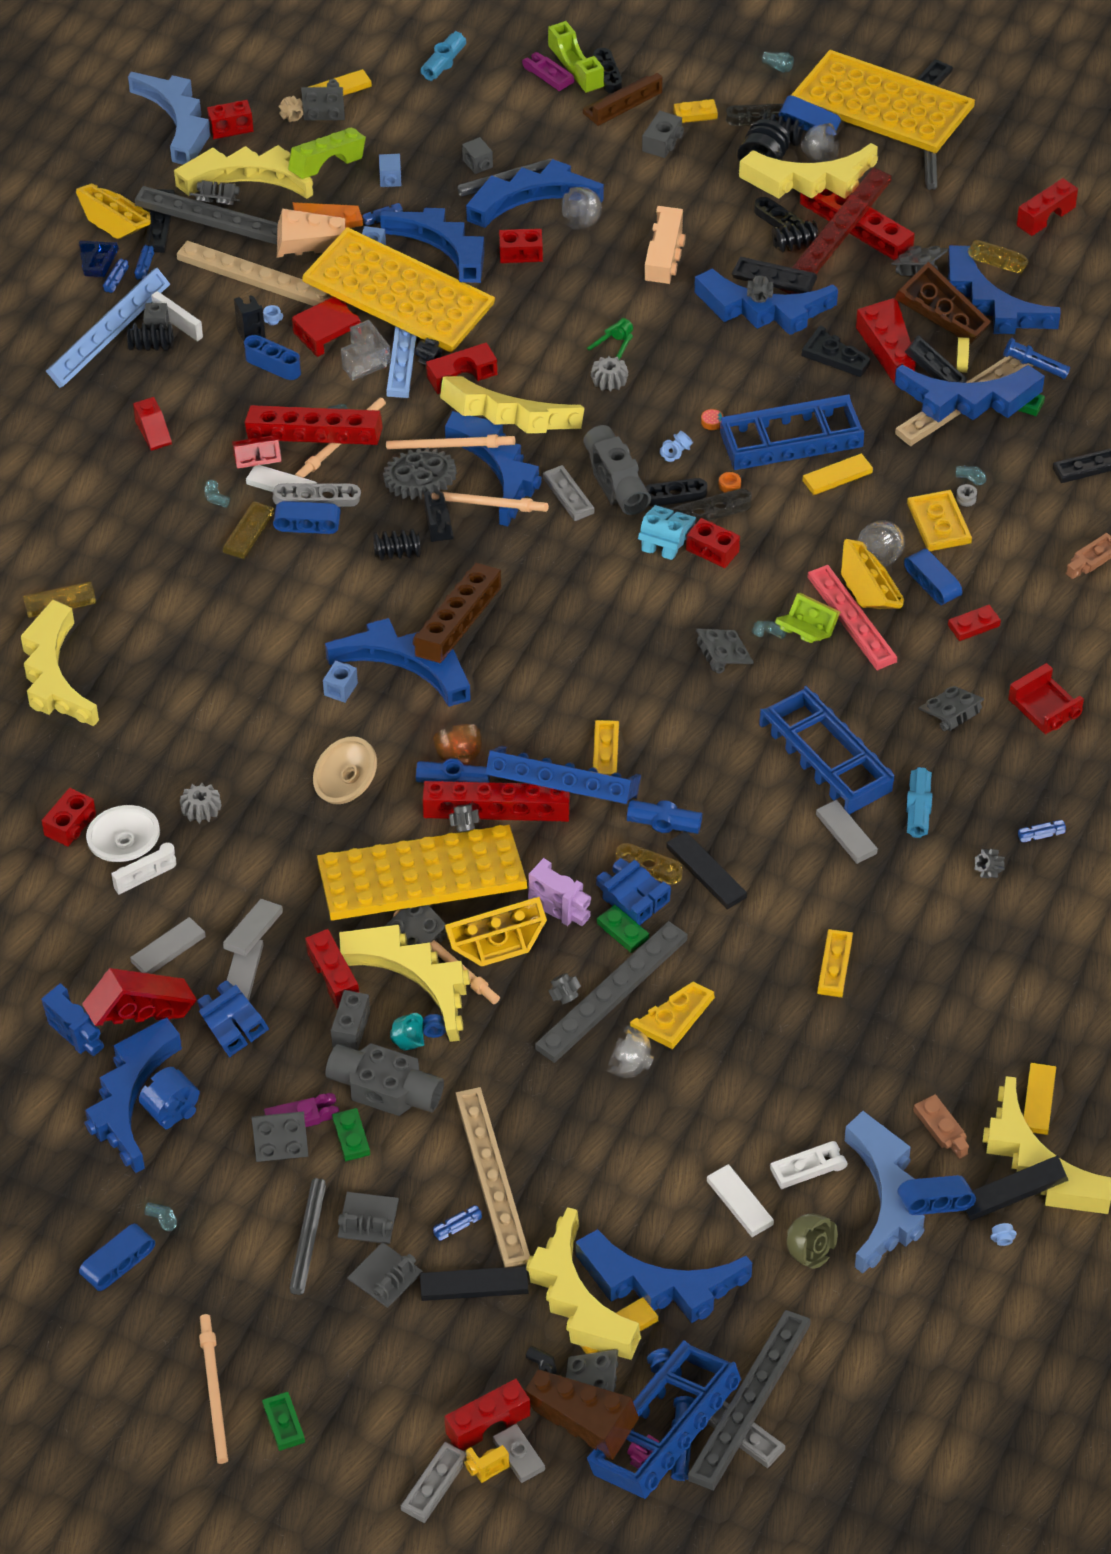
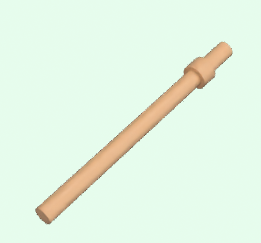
(490, 441)
(314, 462)
(524, 504)
(477, 984)
(207, 1343)

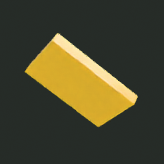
(939, 520)

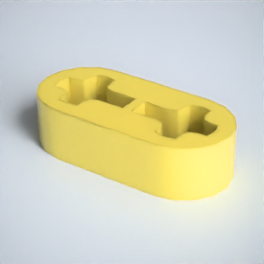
(962, 354)

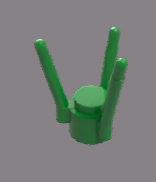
(620, 331)

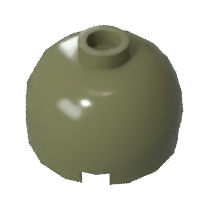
(811, 1239)

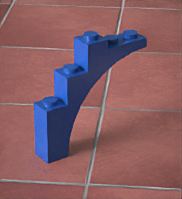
(526, 186)
(449, 237)
(788, 310)
(1006, 310)
(971, 399)
(506, 461)
(383, 645)
(119, 1089)
(691, 1290)

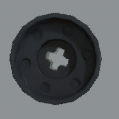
(765, 138)

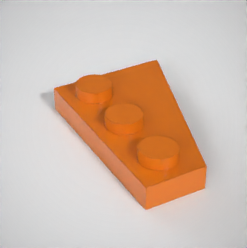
(349, 212)

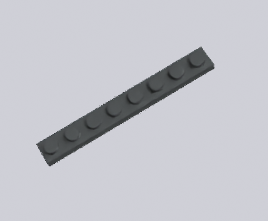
(207, 214)
(611, 992)
(749, 1400)

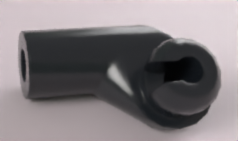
(544, 1360)

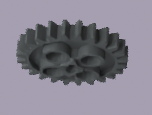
(419, 473)

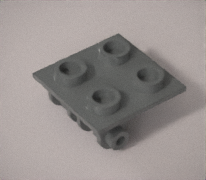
(323, 102)
(207, 195)
(916, 258)
(722, 648)
(953, 707)
(420, 925)
(280, 1136)
(368, 1217)
(385, 1274)
(594, 1369)

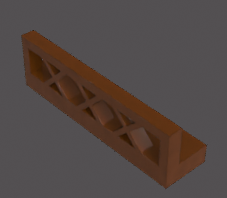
(624, 99)

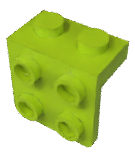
(809, 619)

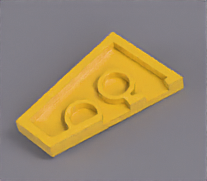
(675, 1017)

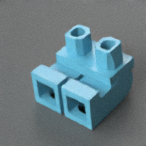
(665, 530)

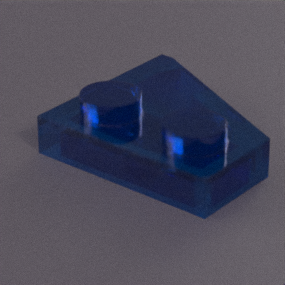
(97, 257)

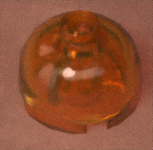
(461, 743)

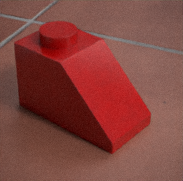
(151, 423)

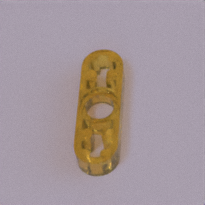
(998, 256)
(659, 873)

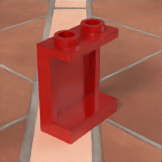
(323, 324)
(1044, 700)

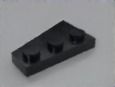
(832, 352)

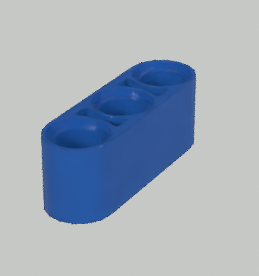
(807, 113)
(272, 357)
(307, 517)
(933, 576)
(936, 1195)
(117, 1257)

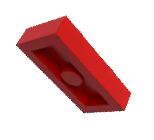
(974, 622)

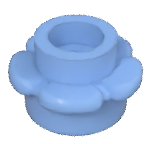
(272, 315)
(684, 440)
(664, 450)
(1003, 1234)

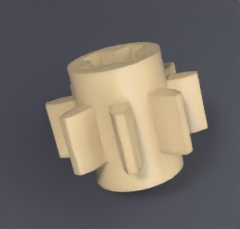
(291, 108)

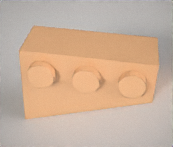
(306, 232)
(665, 245)

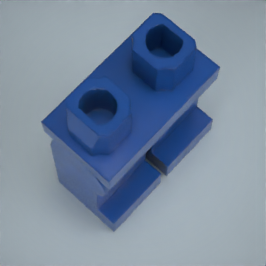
(633, 890)
(225, 1011)
(71, 1021)

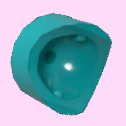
(408, 1032)

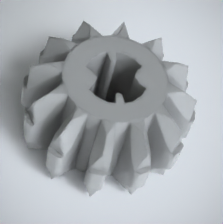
(609, 373)
(200, 803)

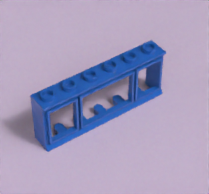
(793, 448)
(840, 730)
(562, 777)
(681, 1435)

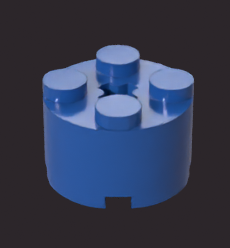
(169, 1097)

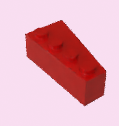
(886, 335)
(138, 997)

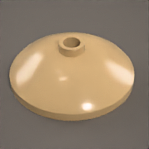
(345, 770)

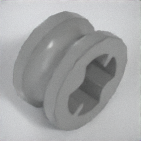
(966, 500)

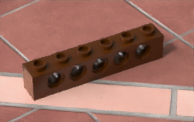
(457, 613)

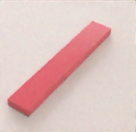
(852, 617)

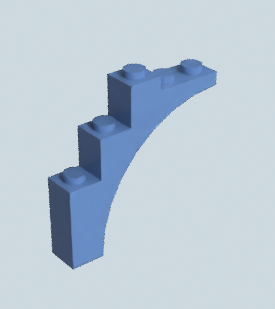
(177, 100)
(887, 1159)

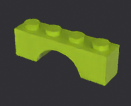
(564, 44)
(310, 156)

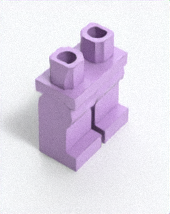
(559, 894)

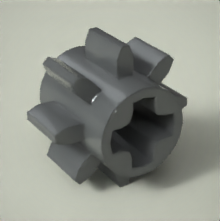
(760, 289)
(464, 817)
(989, 863)
(564, 988)

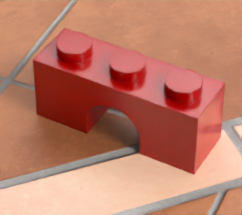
(1057, 198)
(475, 360)
(331, 963)
(470, 1421)

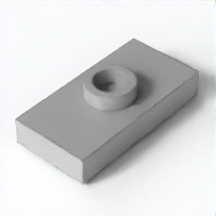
(522, 1456)

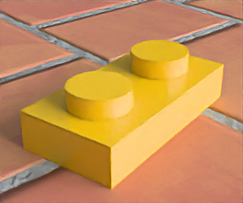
(696, 110)

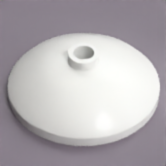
(123, 833)

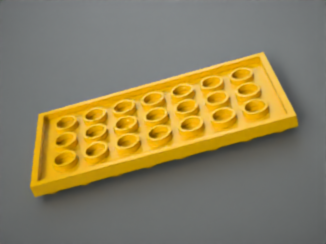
(884, 101)
(398, 289)
(421, 872)

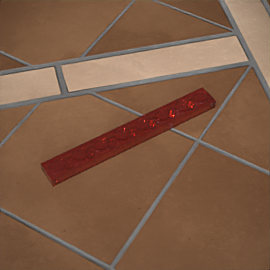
(843, 222)

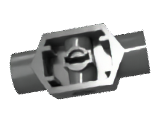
(616, 470)
(384, 1079)

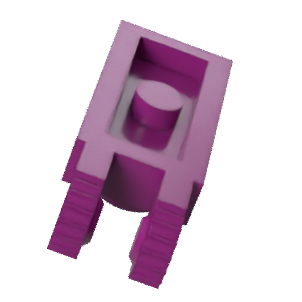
(548, 71)
(310, 1108)

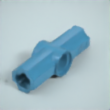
(443, 56)
(919, 802)

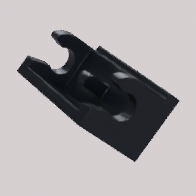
(249, 318)
(438, 518)

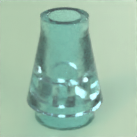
(779, 60)

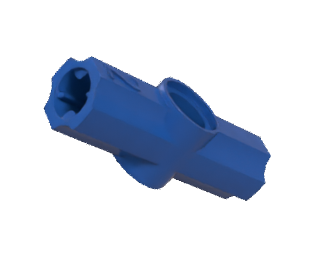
(450, 771)
(664, 816)

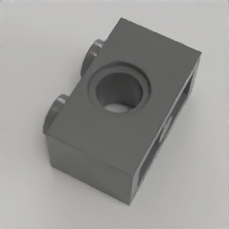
(662, 134)
(350, 1019)

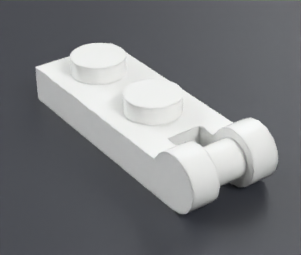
(144, 869)
(808, 1164)

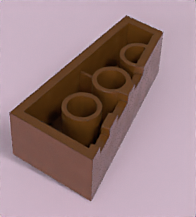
(942, 303)
(584, 1410)

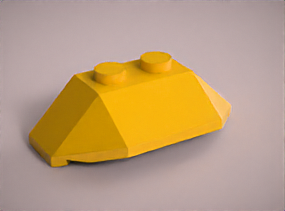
(112, 211)
(868, 578)
(498, 933)

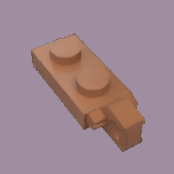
(1090, 557)
(942, 1125)

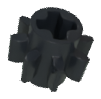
(428, 350)

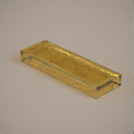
(248, 530)
(71, 596)

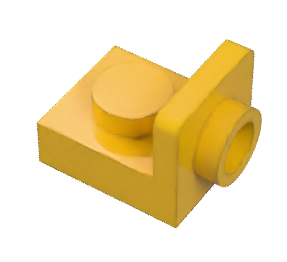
(489, 1464)

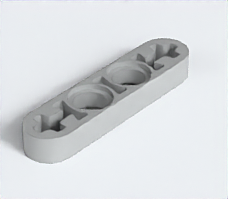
(316, 493)

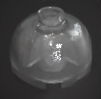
(820, 143)
(581, 207)
(884, 541)
(631, 1054)

